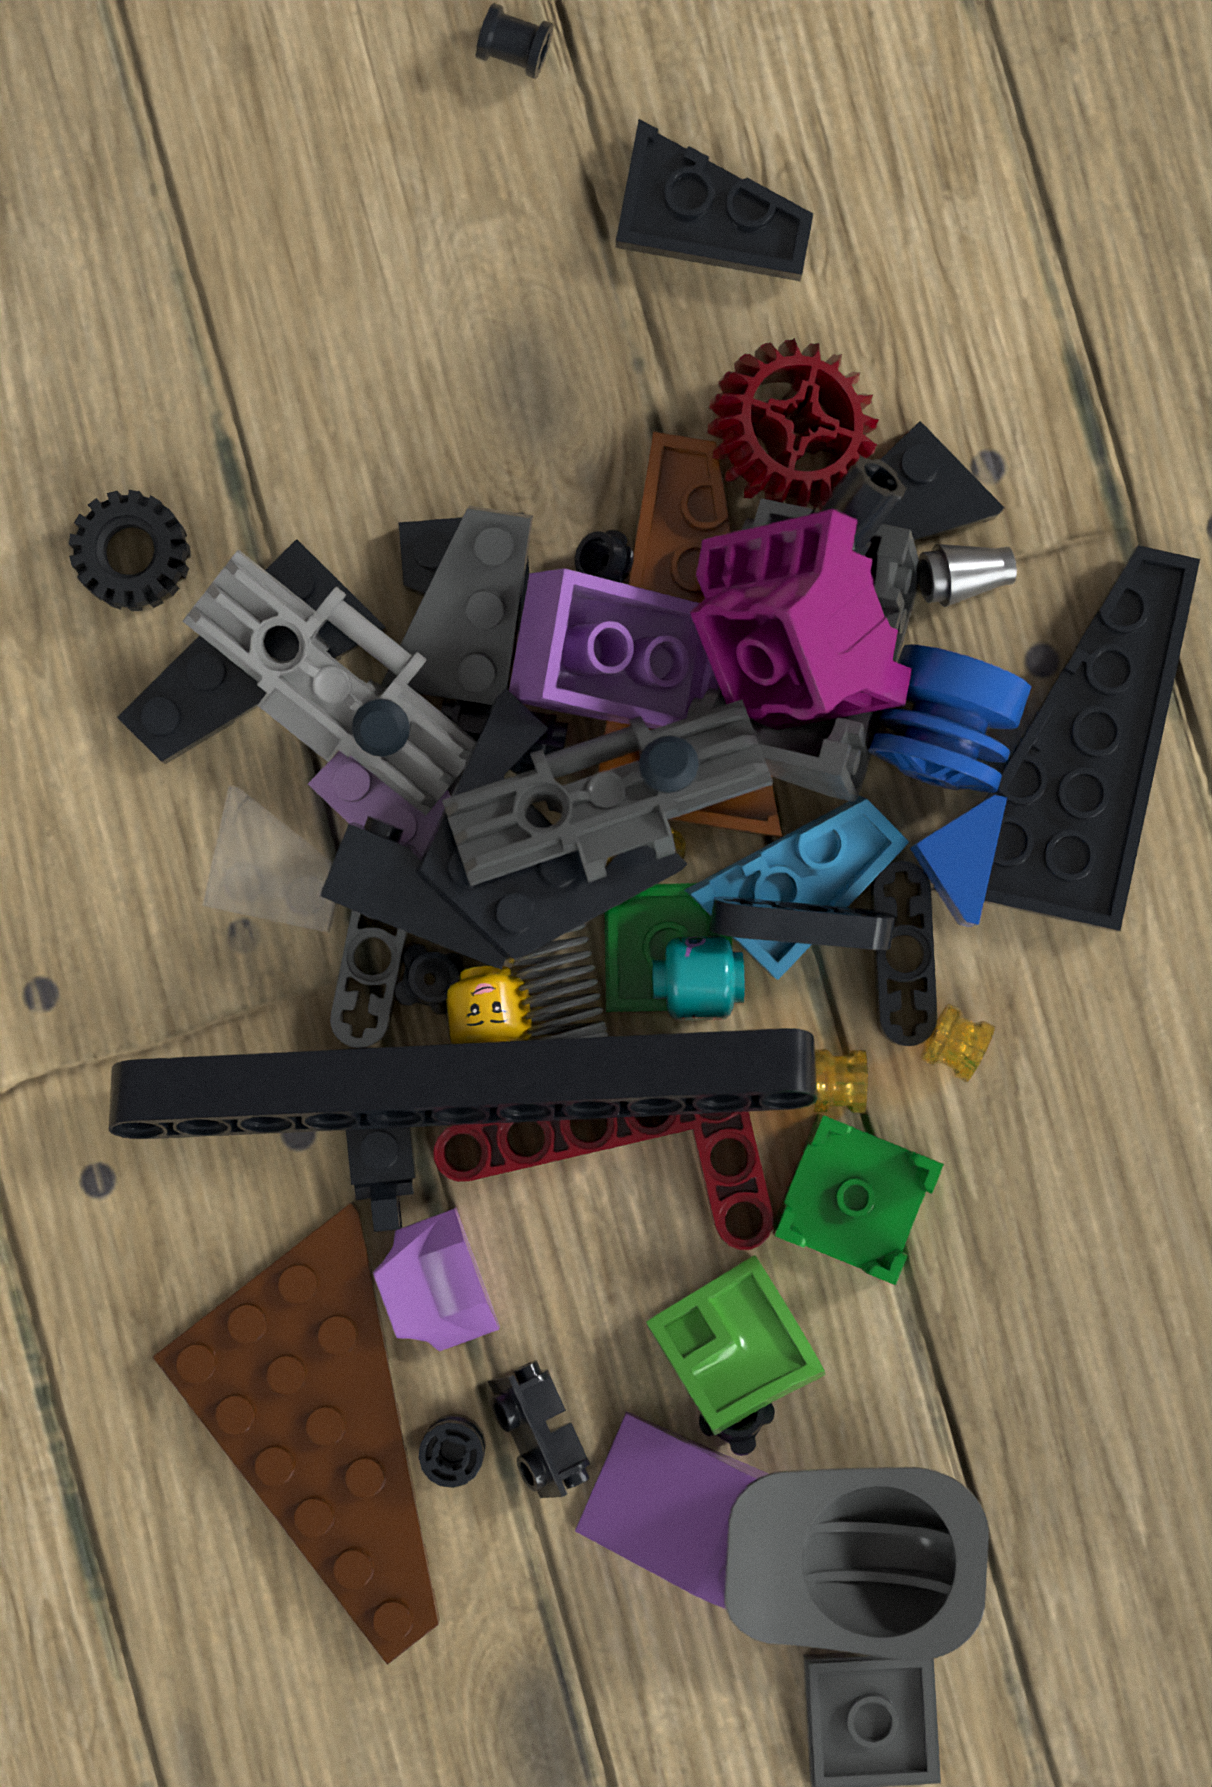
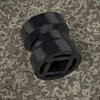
(457, 1441)

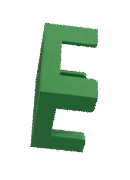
(855, 1198)

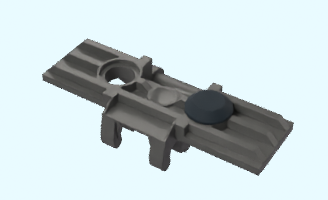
(616, 809)

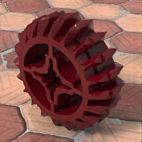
(812, 381)

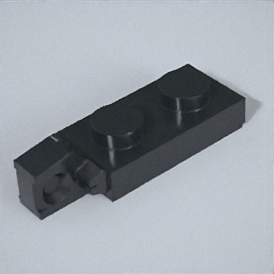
(382, 1171)

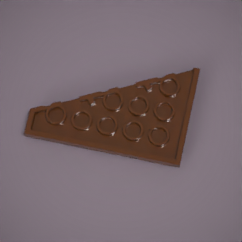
(309, 1415)

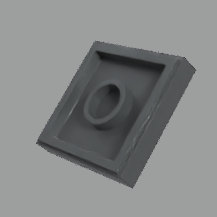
(870, 1721)

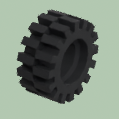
(103, 523)

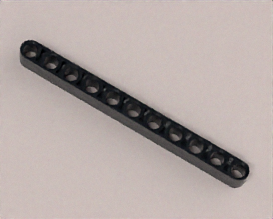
(464, 1084)

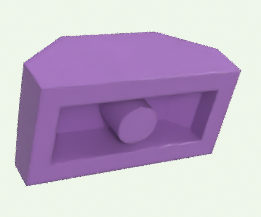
(435, 1284)

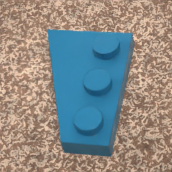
(815, 864)

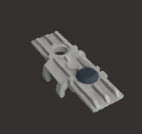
(318, 698)

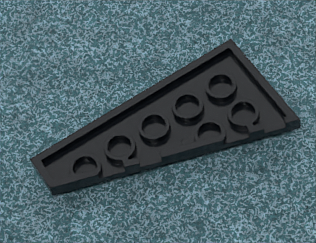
(1092, 753)

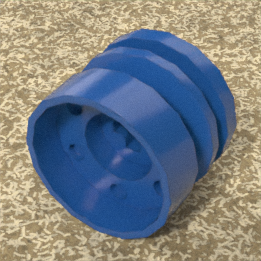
(951, 711)

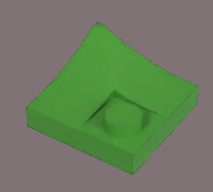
(735, 1345)

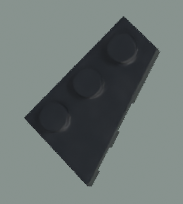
(706, 215)

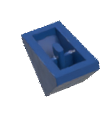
(961, 859)

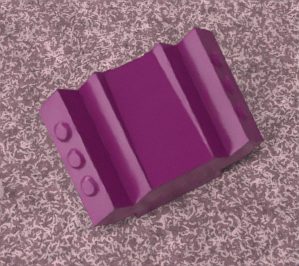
(797, 623)

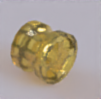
(958, 1043)
(841, 1081)

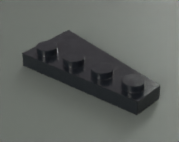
(208, 691)

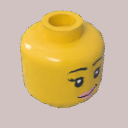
(487, 1007)

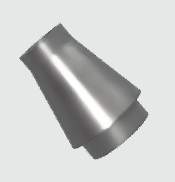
(962, 572)

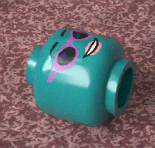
(699, 978)

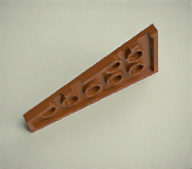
(679, 510)

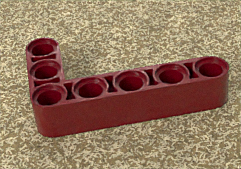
(561, 1143)

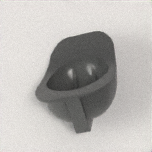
(858, 1561)

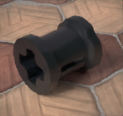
(514, 40)

